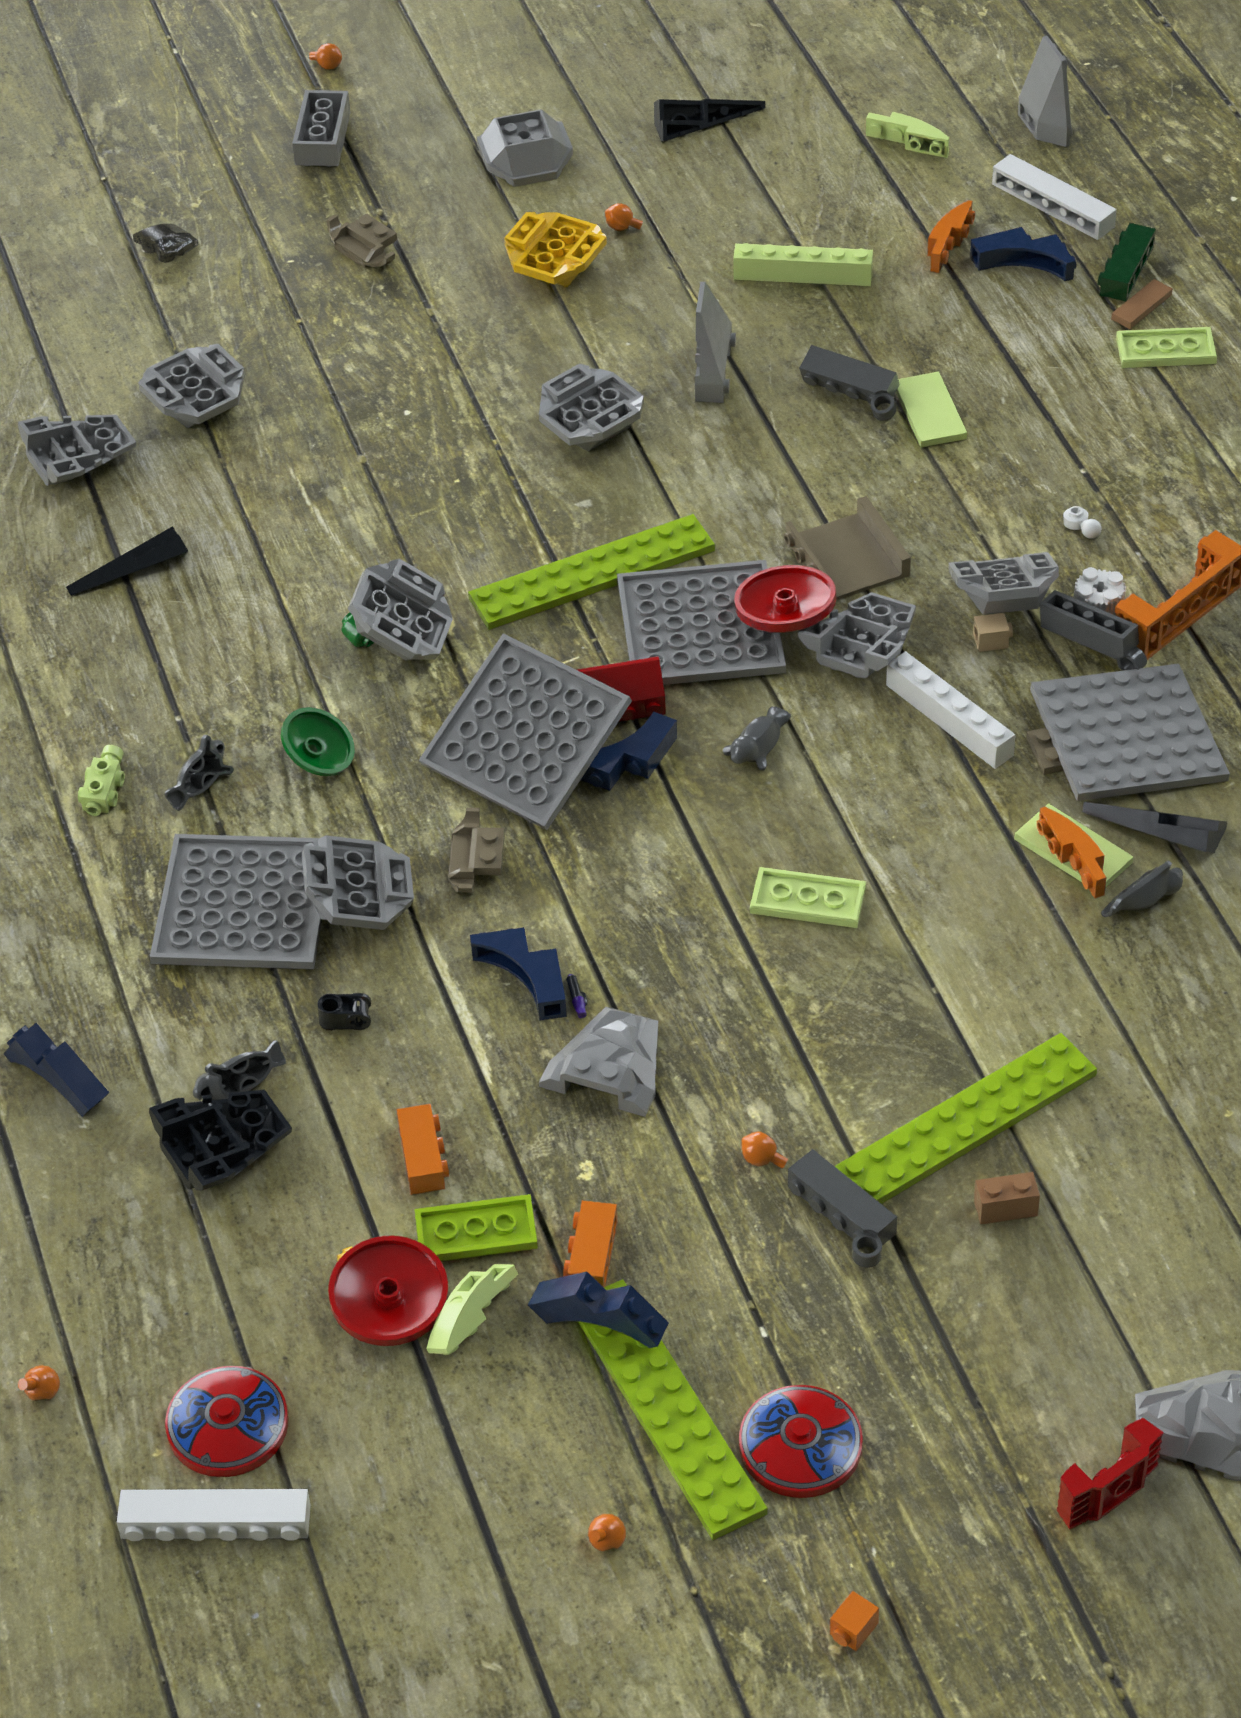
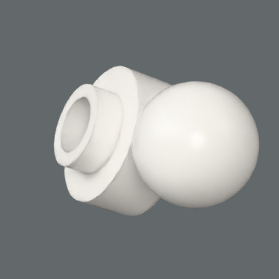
(1077, 518)

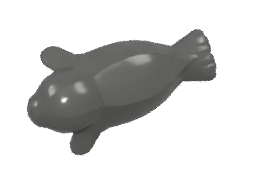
(758, 738)
(199, 772)
(1146, 890)
(238, 1073)

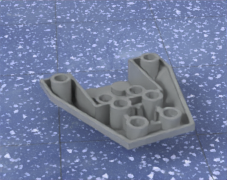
(1045, 96)

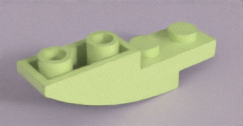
(914, 133)
(464, 1307)

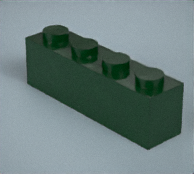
(1126, 262)

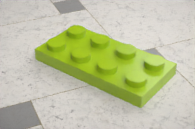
(478, 1227)

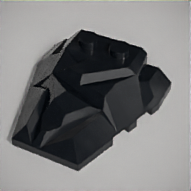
(218, 1137)

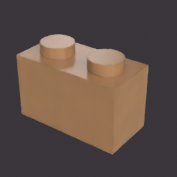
(1006, 1198)

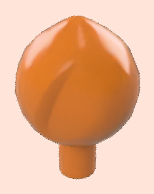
(327, 56)
(620, 217)
(761, 1150)
(40, 1383)
(606, 1532)

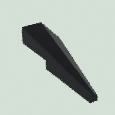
(683, 117)
(155, 550)
(1181, 829)

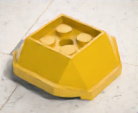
(553, 246)

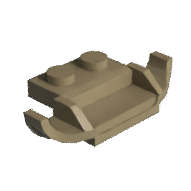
(362, 240)
(474, 852)

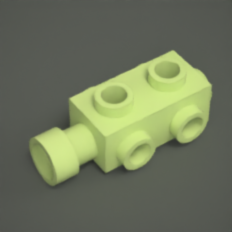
(102, 781)

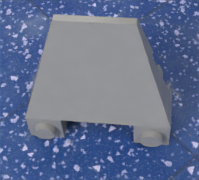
(713, 346)

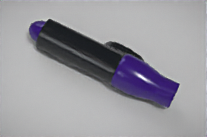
(578, 998)

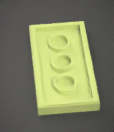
(1166, 347)
(930, 410)
(1115, 858)
(808, 897)

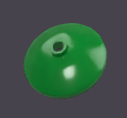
(317, 741)

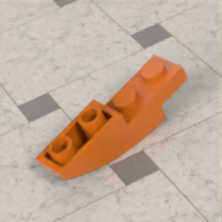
(949, 233)
(1074, 845)

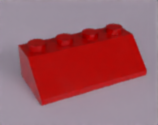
(638, 680)

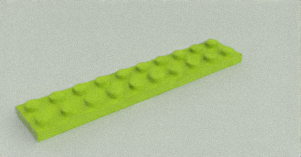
(590, 571)
(968, 1119)
(679, 1429)

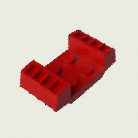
(1092, 1499)

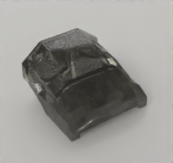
(165, 240)

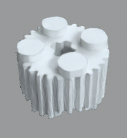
(1100, 589)

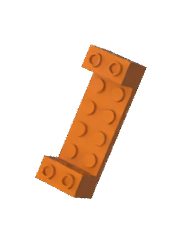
(1214, 580)

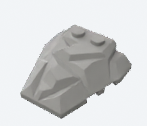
(73, 447)
(862, 636)
(610, 1055)
(1198, 1421)

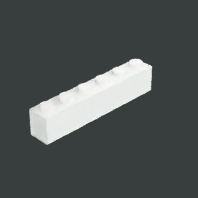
(1054, 196)
(950, 710)
(214, 1514)

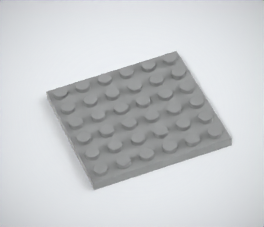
(693, 623)
(525, 731)
(1129, 732)
(236, 904)

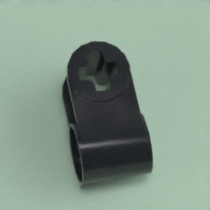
(342, 1012)

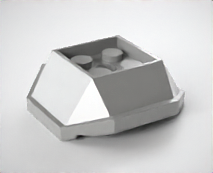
(525, 147)
(194, 384)
(588, 406)
(1006, 582)
(401, 610)
(357, 881)

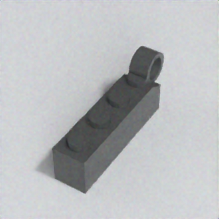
(851, 378)
(1093, 629)
(844, 1205)

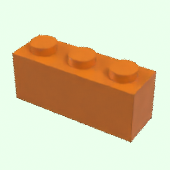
(422, 1148)
(593, 1240)

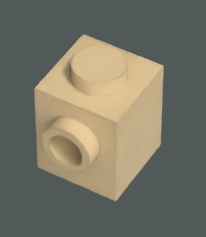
(992, 632)

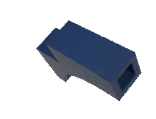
(1018, 249)
(636, 754)
(535, 969)
(57, 1066)
(585, 1300)

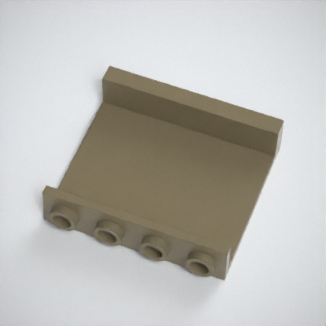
(852, 551)

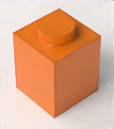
(854, 1621)

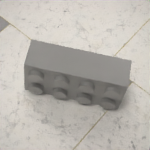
(321, 128)

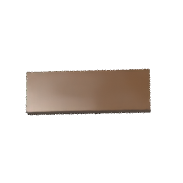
(1141, 304)

